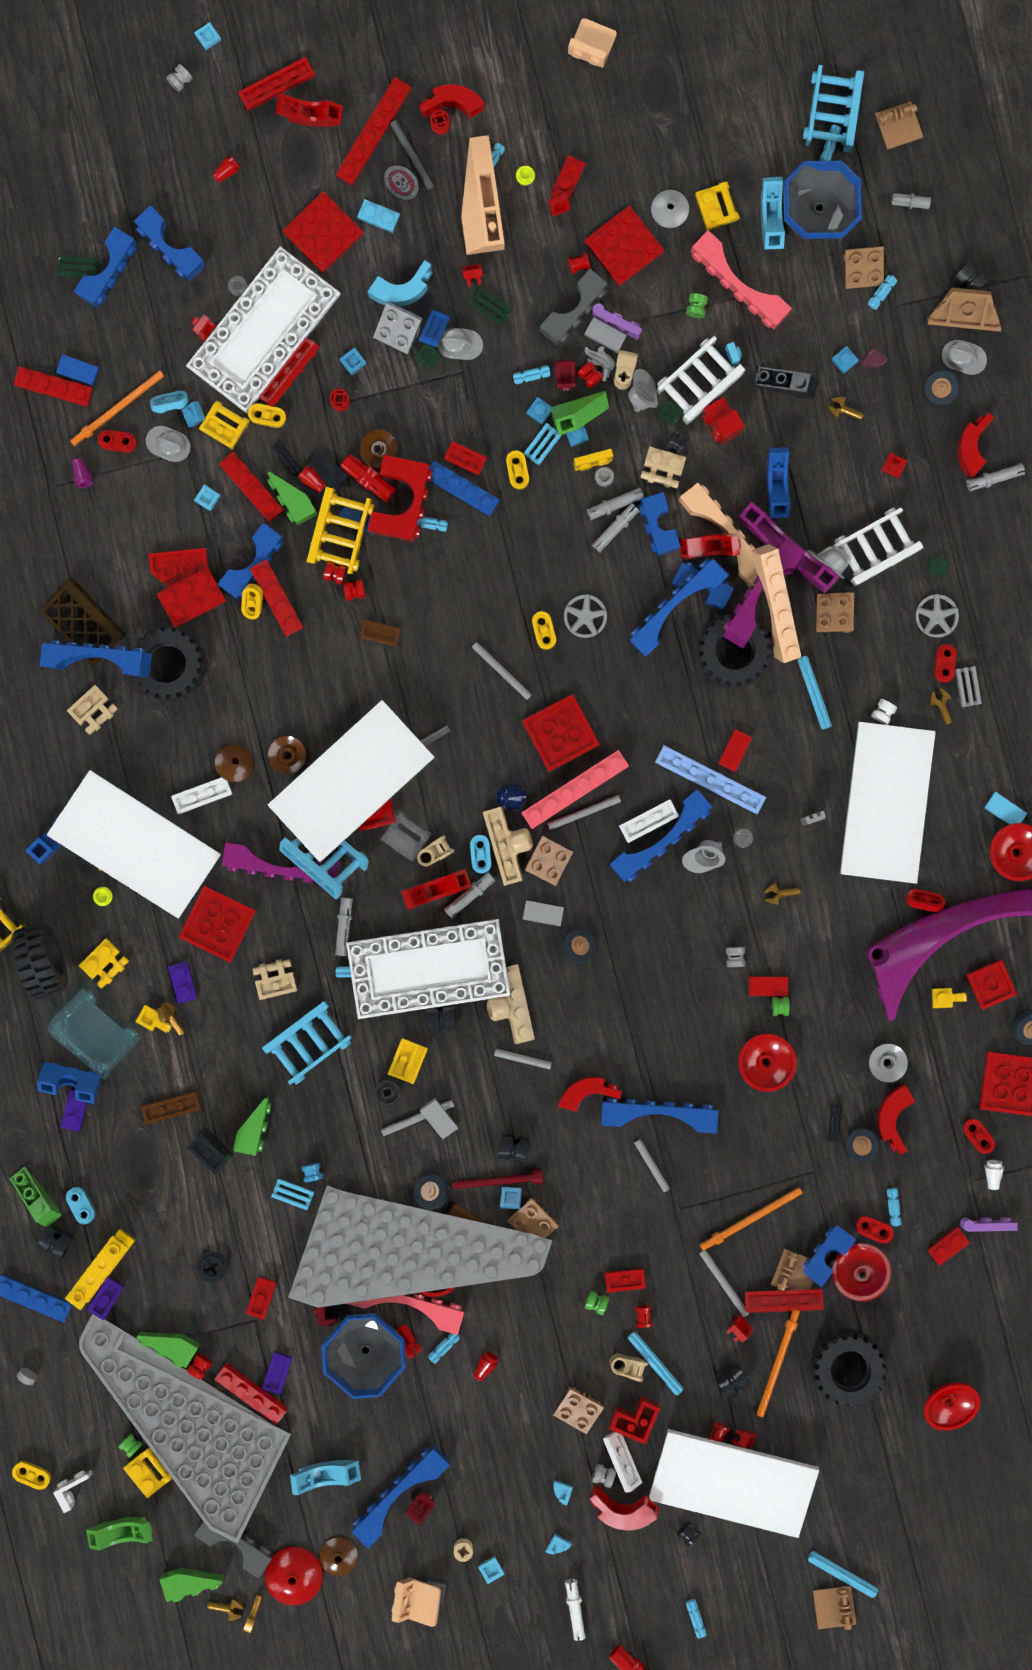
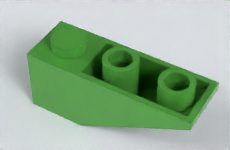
(577, 413)
(296, 501)
(249, 1135)
(35, 1198)
(174, 1346)
(187, 1581)

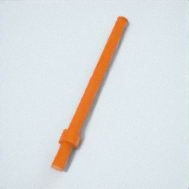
(87, 431)
(717, 1237)
(791, 1325)

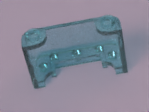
(92, 1034)

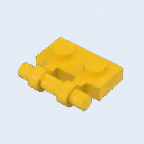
(99, 959)

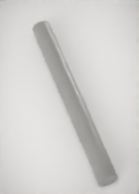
(501, 670)
(583, 812)
(411, 1120)
(723, 1282)

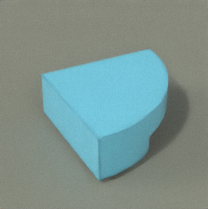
(562, 1491)
(558, 1544)

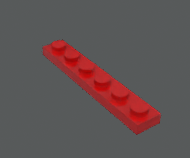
(373, 131)

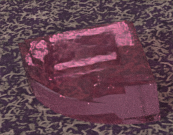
(874, 359)

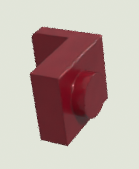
(565, 374)
(322, 1317)
(420, 1507)

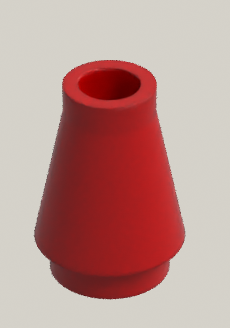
(226, 169)
(312, 479)
(486, 1365)

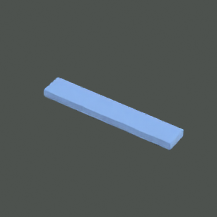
(710, 779)

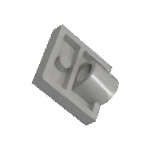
(398, 327)

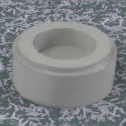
(604, 476)
(26, 1376)

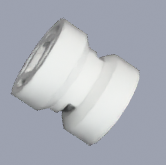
(884, 711)

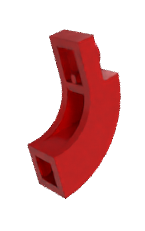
(453, 96)
(309, 113)
(967, 449)
(583, 1087)

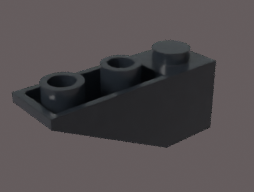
(787, 382)

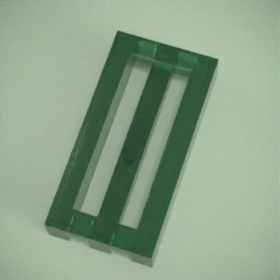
(61, 265)
(477, 297)

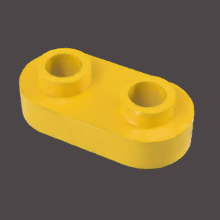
(267, 416)
(518, 470)
(252, 597)
(544, 630)
(31, 1476)

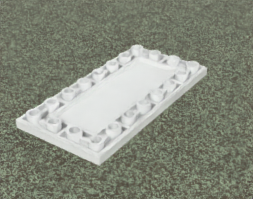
(263, 329)
(351, 781)
(887, 802)
(133, 844)
(428, 969)
(733, 1483)

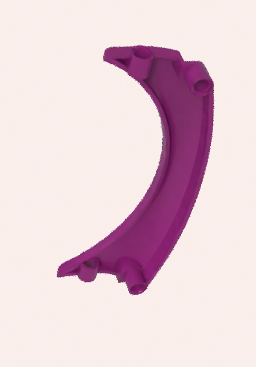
(913, 944)

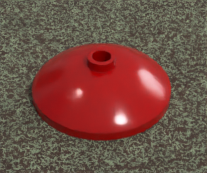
(1007, 839)
(778, 1070)
(859, 1260)
(951, 1406)
(294, 1563)

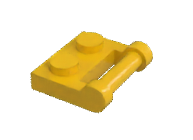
(711, 208)
(221, 430)
(144, 1476)

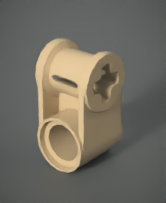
(625, 367)
(435, 851)
(632, 1367)

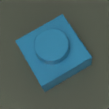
(844, 360)
(353, 361)
(539, 411)
(193, 414)
(577, 437)
(511, 1198)

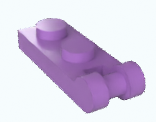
(616, 321)
(988, 1224)

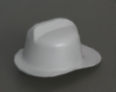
(460, 344)
(964, 357)
(643, 392)
(168, 443)
(834, 558)
(704, 857)

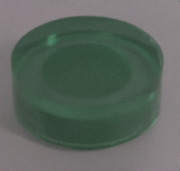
(937, 567)

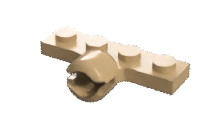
(507, 844)
(513, 1008)

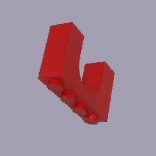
(404, 525)

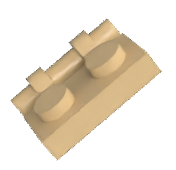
(665, 462)
(88, 705)
(275, 985)

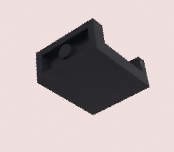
(210, 1151)

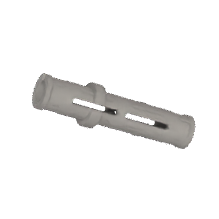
(988, 479)
(607, 507)
(620, 522)
(467, 897)
(343, 926)

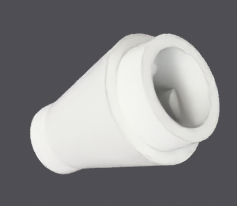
(994, 1173)

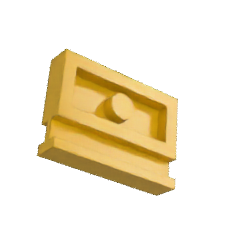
(588, 461)
(407, 1061)

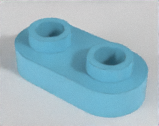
(169, 401)
(480, 854)
(80, 1205)

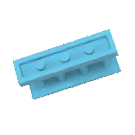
(851, 102)
(319, 873)
(306, 1024)

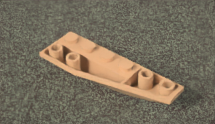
(480, 201)

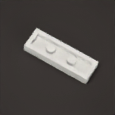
(201, 795)
(648, 821)
(622, 1461)

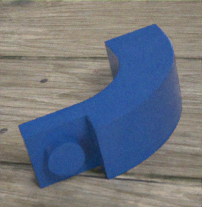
(777, 482)

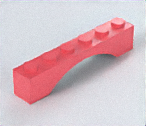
(769, 307)
(575, 789)
(445, 1316)

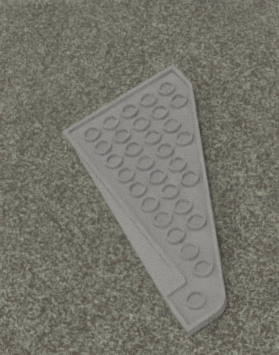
(389, 1249)
(200, 1435)

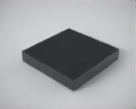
(329, 473)

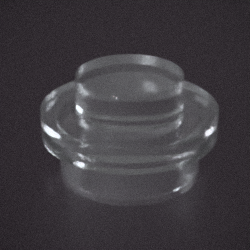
(237, 285)
(743, 838)

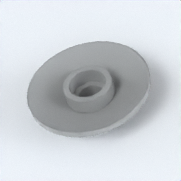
(666, 217)
(897, 1065)

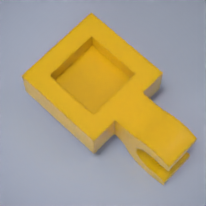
(944, 997)
(150, 1019)

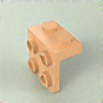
(592, 42)
(416, 1602)

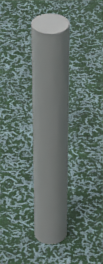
(523, 1059)
(652, 1166)

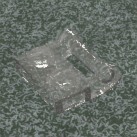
(402, 842)

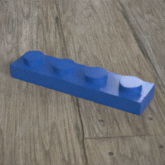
(463, 489)
(34, 1298)

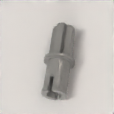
(911, 201)

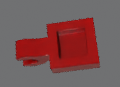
(408, 1341)

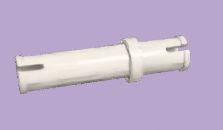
(574, 1600)

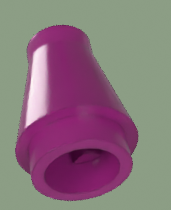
(82, 476)

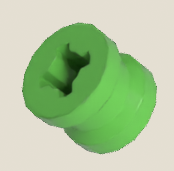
(780, 1006)
(130, 1445)

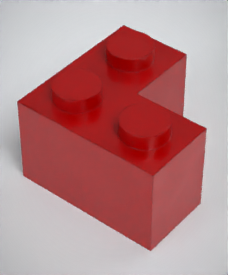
(723, 421)
(636, 1424)

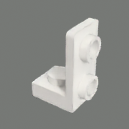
(65, 1498)

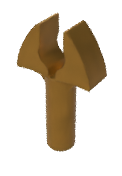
(844, 409)
(942, 705)
(781, 893)
(166, 1013)
(227, 1608)
(253, 1613)

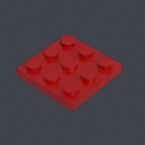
(323, 232)
(624, 246)
(560, 733)
(217, 924)
(1007, 1084)

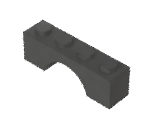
(557, 325)
(255, 1556)

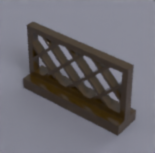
(90, 608)

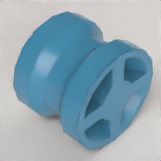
(312, 1172)

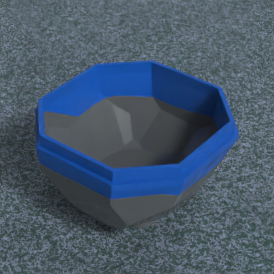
(825, 185)
(360, 1372)

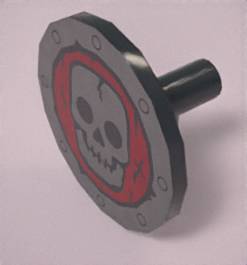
(402, 181)

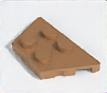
(966, 310)

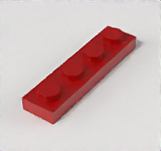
(276, 83)
(289, 372)
(53, 386)
(251, 487)
(276, 598)
(784, 1300)
(251, 1393)

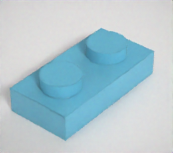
(378, 216)

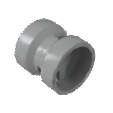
(179, 78)
(735, 961)
(603, 1475)

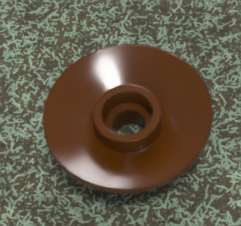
(386, 444)
(279, 748)
(230, 771)
(339, 1547)

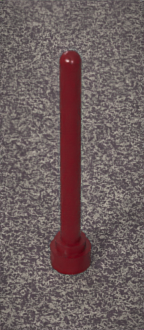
(534, 1177)

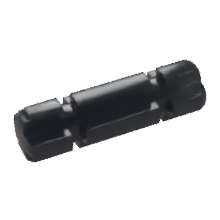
(287, 458)
(834, 1123)

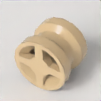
(463, 1545)

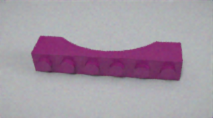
(767, 531)
(743, 625)
(242, 857)

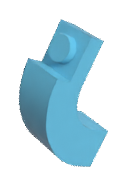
(771, 213)
(403, 294)
(325, 1473)

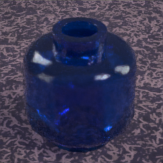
(511, 796)

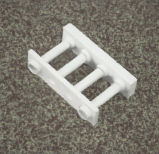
(717, 385)
(893, 556)

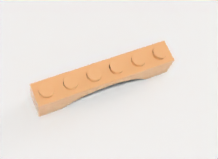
(701, 505)
(770, 572)

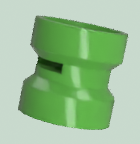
(697, 305)
(600, 1305)

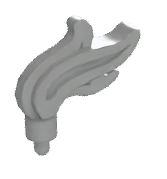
(600, 359)

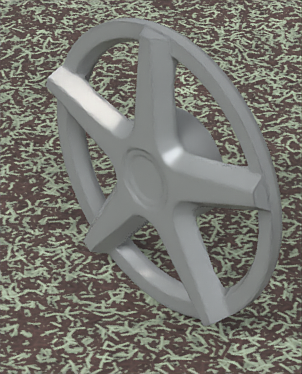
(937, 615)
(585, 616)

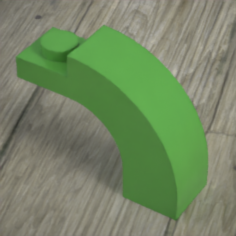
(119, 1531)

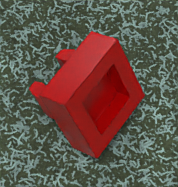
(558, 203)
(472, 271)
(203, 327)
(893, 465)
(740, 1329)
(747, 1439)

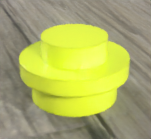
(525, 175)
(102, 896)

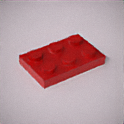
(191, 597)

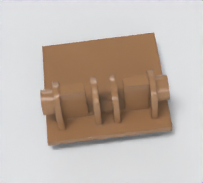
(899, 125)
(864, 267)
(835, 612)
(548, 860)
(533, 1220)
(790, 1272)
(578, 1410)
(834, 1607)

